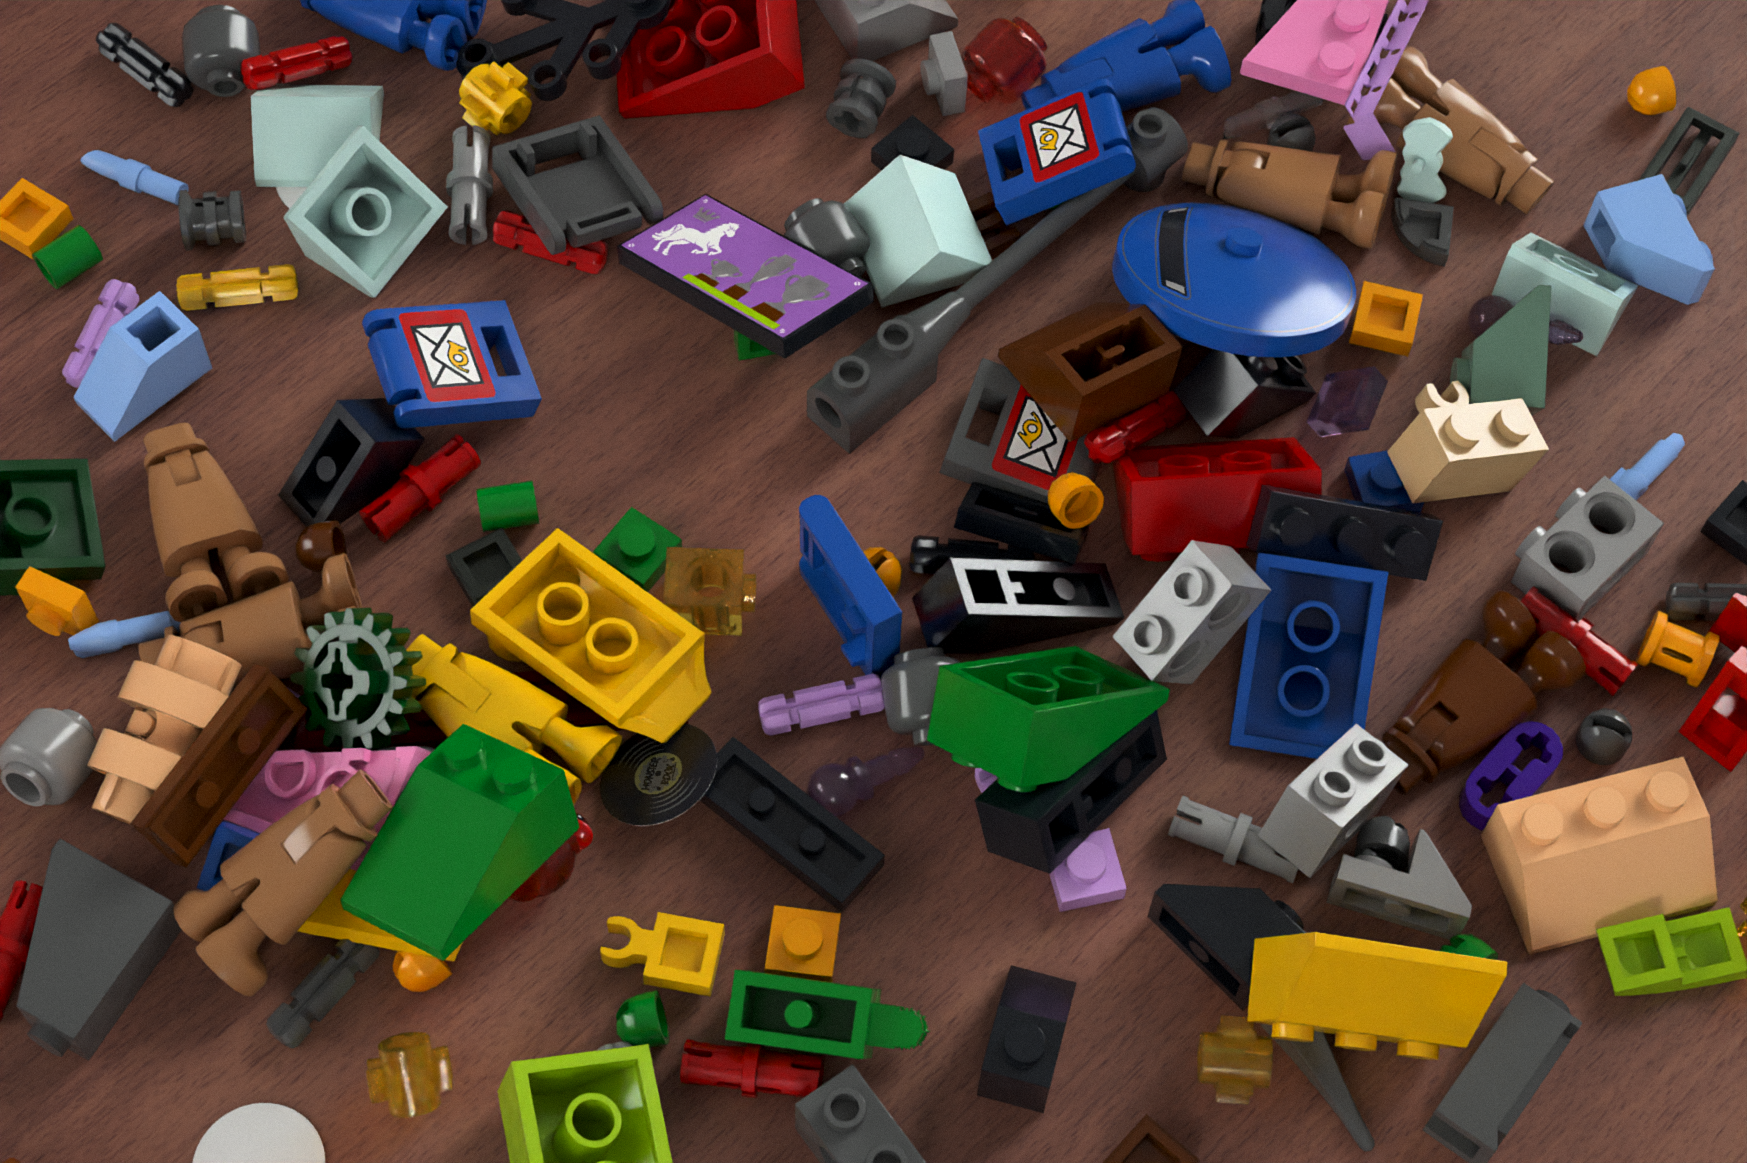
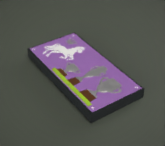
(746, 275)

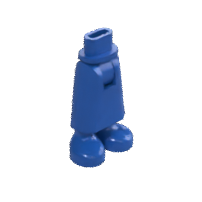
(404, 24)
(1140, 64)

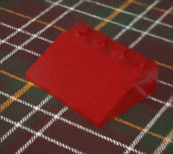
(712, 58)

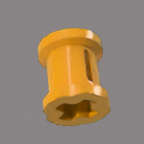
(1677, 649)

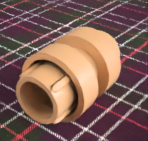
(170, 711)

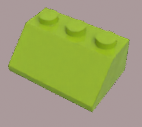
(584, 1109)

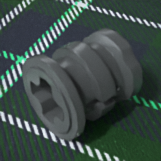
(860, 97)
(211, 218)

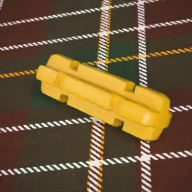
(237, 287)

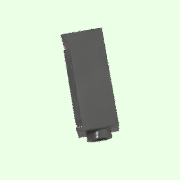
(1503, 1075)

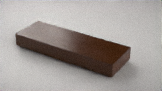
(219, 766)

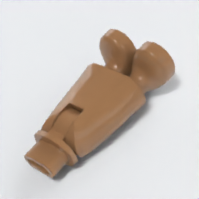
(1482, 150)
(1296, 186)
(201, 511)
(268, 624)
(280, 880)

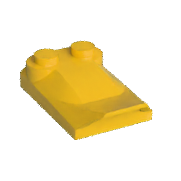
(597, 638)

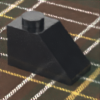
(349, 461)
(1219, 929)
(1026, 1039)

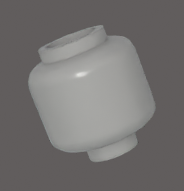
(47, 756)

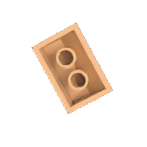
(1603, 854)

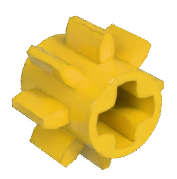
(495, 98)

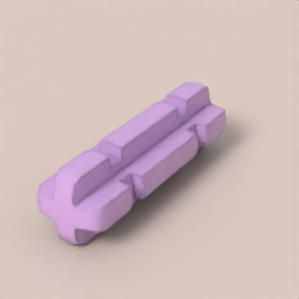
(117, 301)
(821, 704)

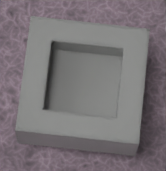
(945, 73)

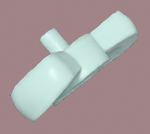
(1423, 160)

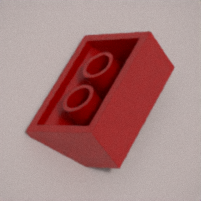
(1203, 491)

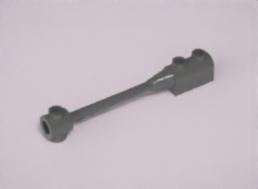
(904, 352)

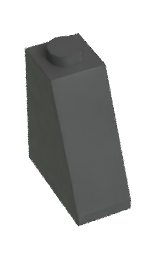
(89, 950)

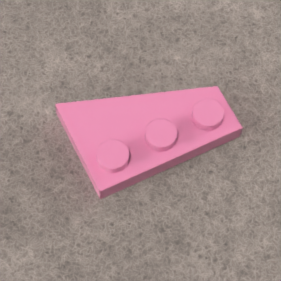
(1318, 47)
(299, 775)

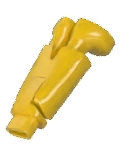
(508, 708)

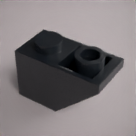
(1241, 392)

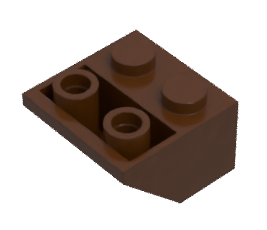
(1095, 365)

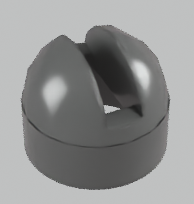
(1298, 131)
(1603, 744)
(1384, 840)

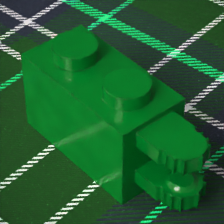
(818, 1016)

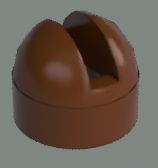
(319, 543)

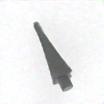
(1321, 1069)

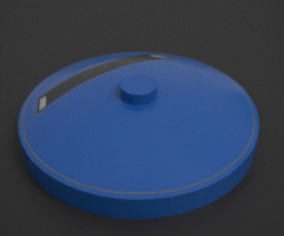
(1234, 279)

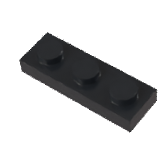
(1344, 532)
(791, 826)

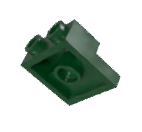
(48, 521)

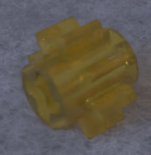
(1234, 1060)
(409, 1074)

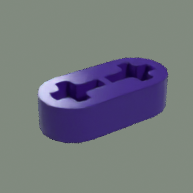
(1500, 767)

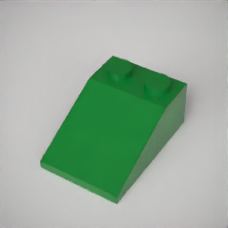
(1037, 713)
(461, 841)

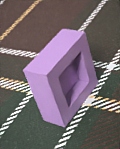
(1089, 874)

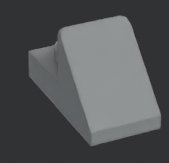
(1418, 898)

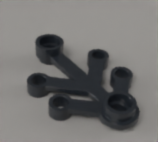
(570, 29)

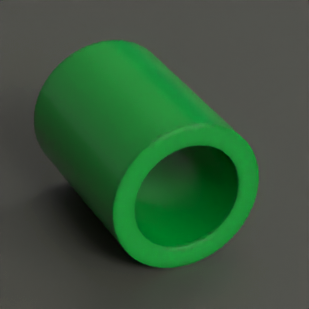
(67, 257)
(507, 506)

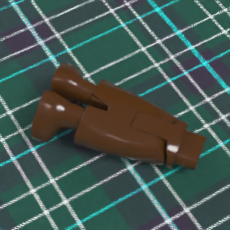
(1476, 696)

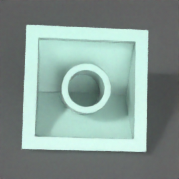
(305, 125)
(363, 214)
(917, 231)
(1580, 290)

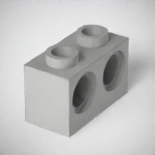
(1592, 556)
(1191, 612)

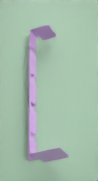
(1366, 131)

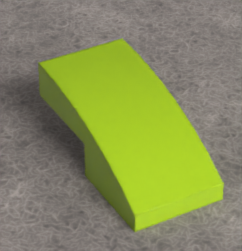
(1672, 954)

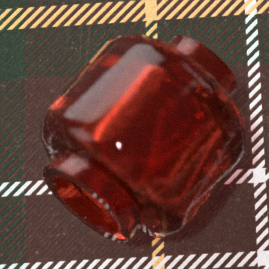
(1004, 60)

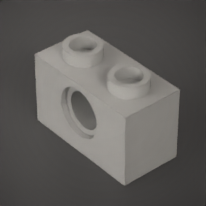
(1332, 800)

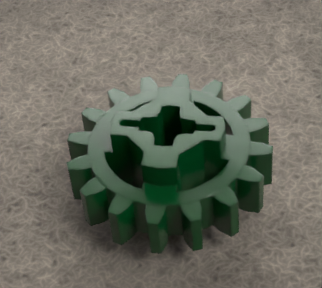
(358, 679)

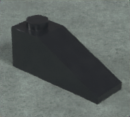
(1013, 603)
(1058, 816)

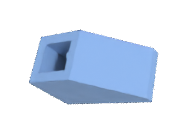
(1648, 239)
(142, 366)

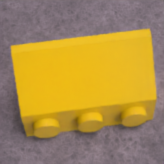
(1370, 992)

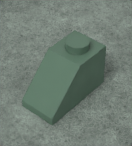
(1510, 355)

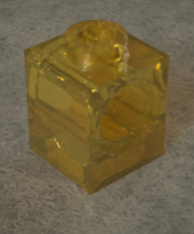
(696, 568)

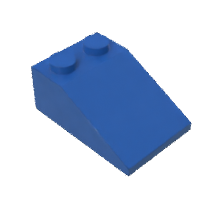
(1307, 656)

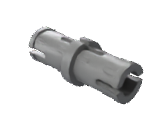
(469, 185)
(1229, 836)

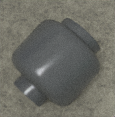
(215, 46)
(830, 232)
(910, 691)

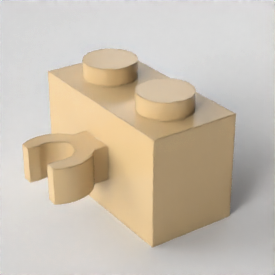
(1465, 447)

